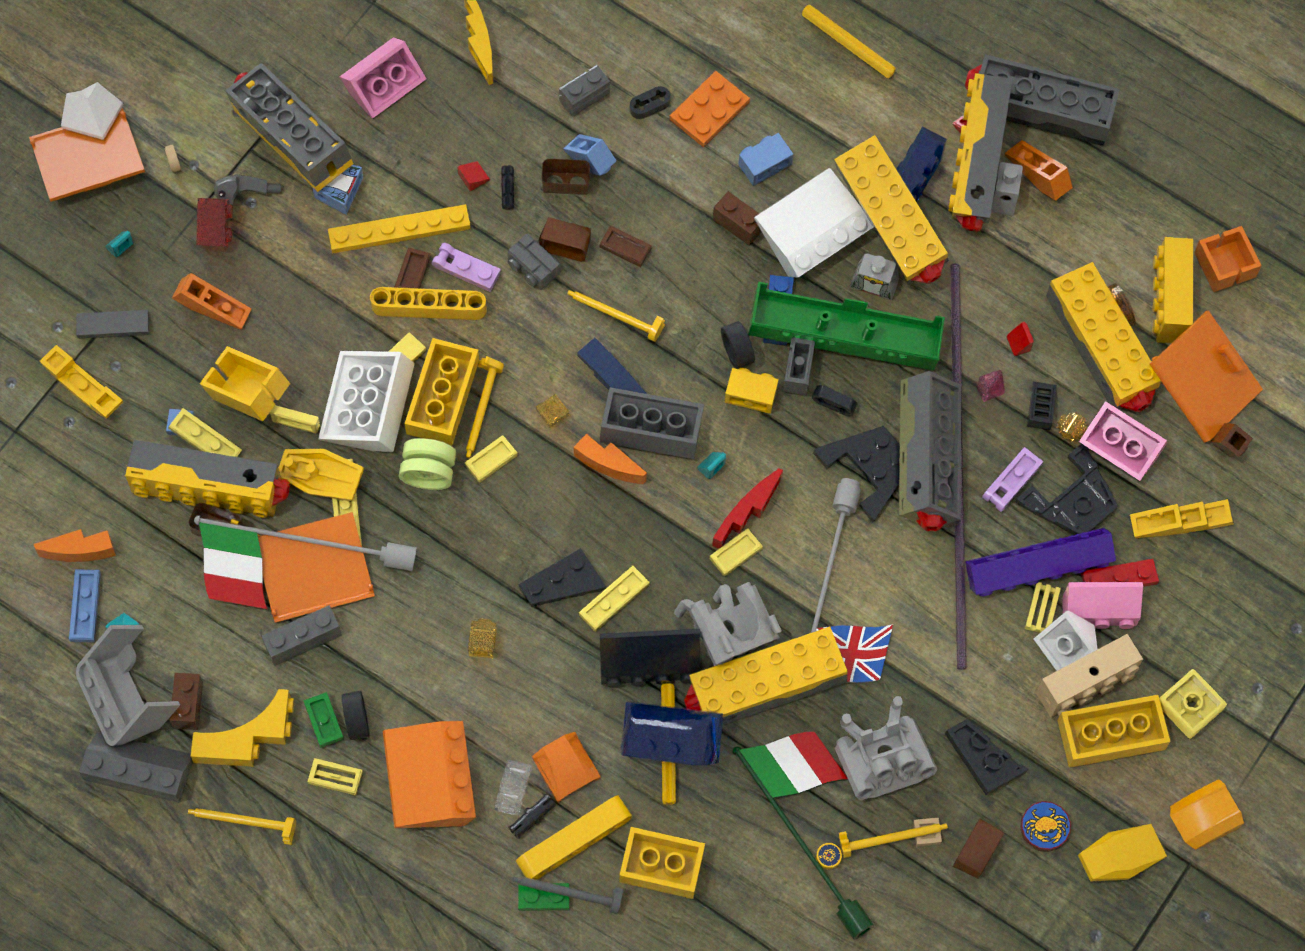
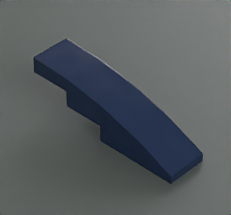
(607, 368)

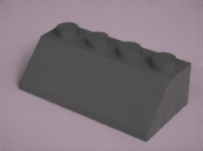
(651, 423)
(137, 768)

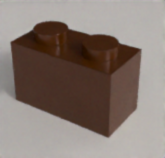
(737, 218)
(188, 692)

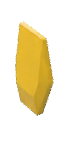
(321, 473)
(1122, 854)

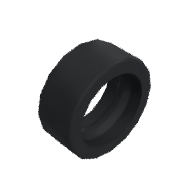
(737, 345)
(355, 715)

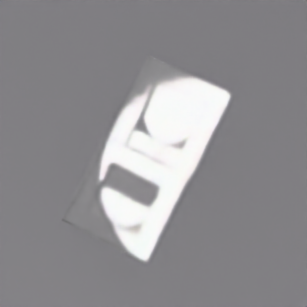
(513, 787)

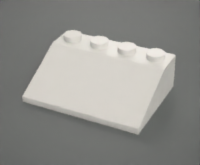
(812, 223)
(367, 400)

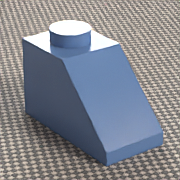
(593, 151)

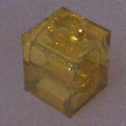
(482, 638)

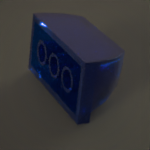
(671, 734)

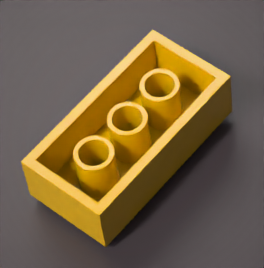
(1173, 289)
(442, 391)
(1113, 731)

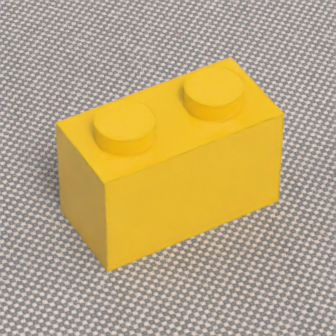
(751, 390)

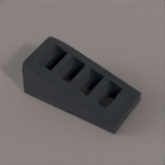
(1039, 421)

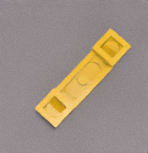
(80, 383)

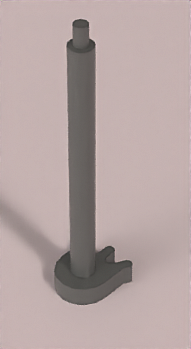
(613, 902)

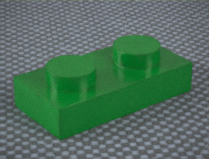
(323, 720)
(539, 900)

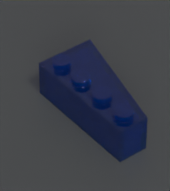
(922, 161)

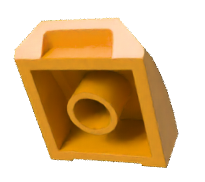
(1206, 815)

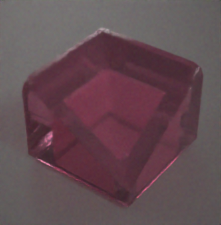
(991, 385)

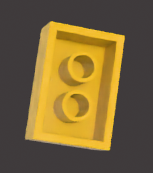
(661, 862)

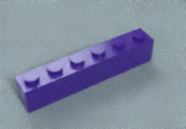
(1040, 561)

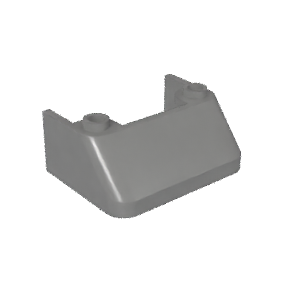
(111, 691)

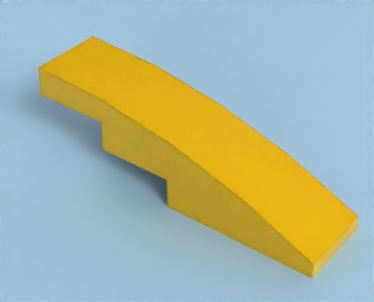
(479, 41)
(1182, 519)

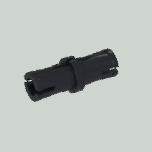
(532, 816)

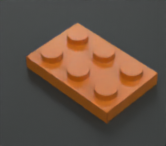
(709, 109)

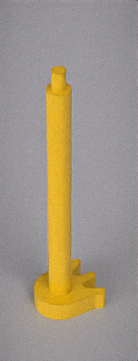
(653, 331)
(493, 367)
(288, 827)
(847, 847)

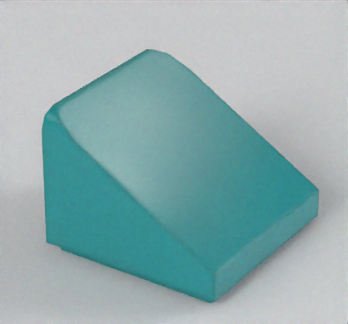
(120, 243)
(712, 464)

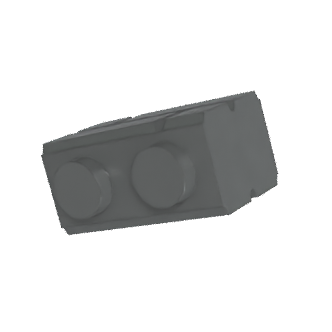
(584, 90)
(533, 262)
(798, 366)

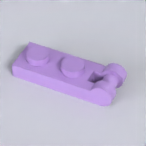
(466, 267)
(1013, 479)

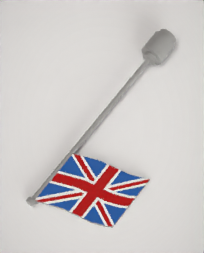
(860, 647)

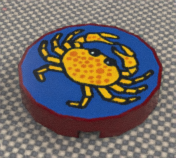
(1045, 826)

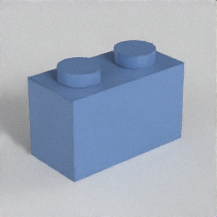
(765, 158)

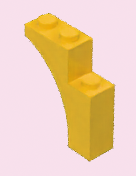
(239, 745)

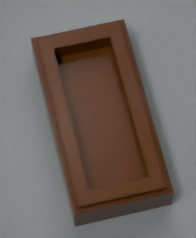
(625, 246)
(413, 269)

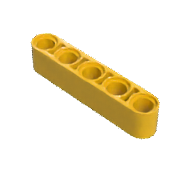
(419, 296)
(574, 838)

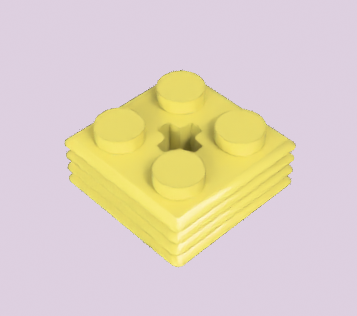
(1188, 689)

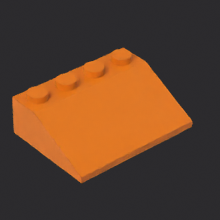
(429, 775)

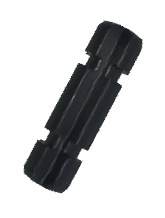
(507, 185)

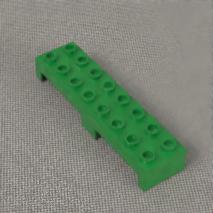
(846, 328)

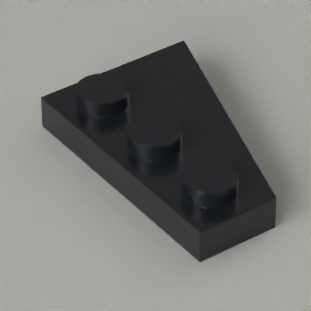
(563, 579)
(983, 759)

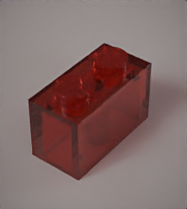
(213, 222)

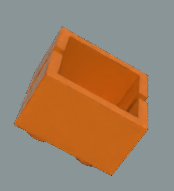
(1230, 261)

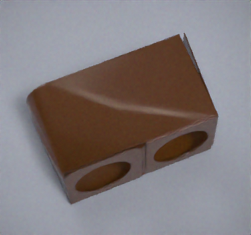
(560, 168)
(565, 239)
(211, 512)
(978, 849)

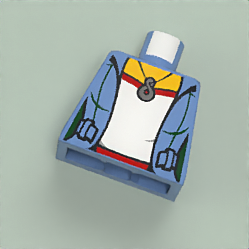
(341, 190)

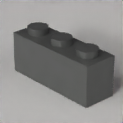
(301, 635)

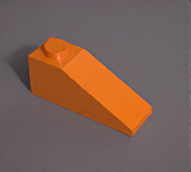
(1043, 171)
(210, 301)

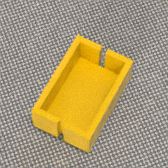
(249, 386)

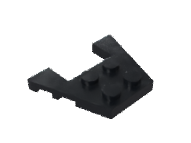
(877, 458)
(1081, 504)

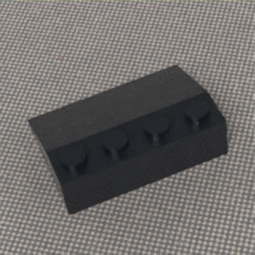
(649, 657)

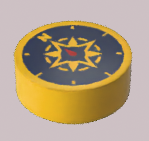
(829, 856)

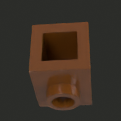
(1232, 440)

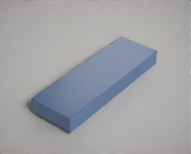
(84, 605)

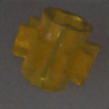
(1072, 426)

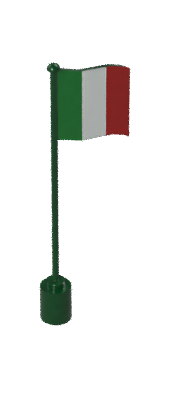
(790, 769)

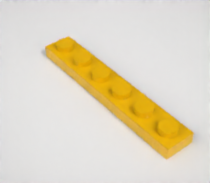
(399, 228)

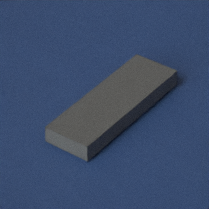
(112, 324)

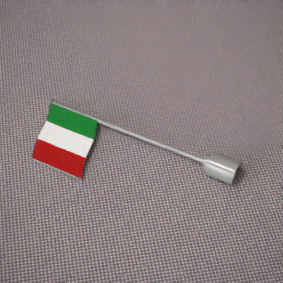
(235, 560)

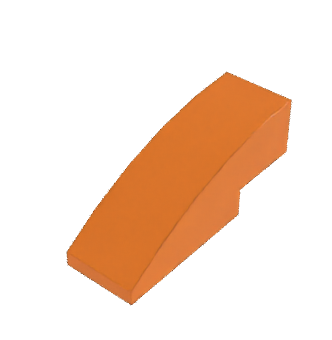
(609, 461)
(76, 547)

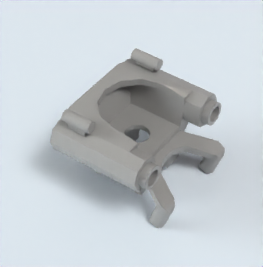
(749, 620)
(882, 773)

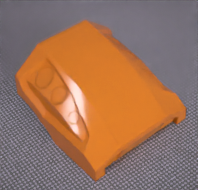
(565, 766)

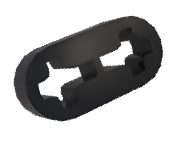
(650, 103)
(834, 400)

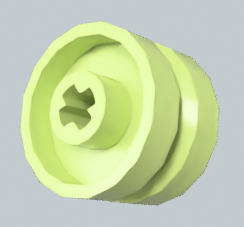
(427, 464)

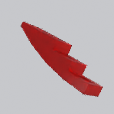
(752, 503)

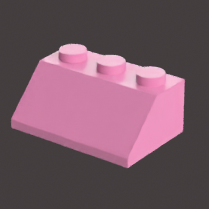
(383, 77)
(1123, 441)
(1105, 603)

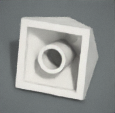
(91, 111)
(1067, 640)

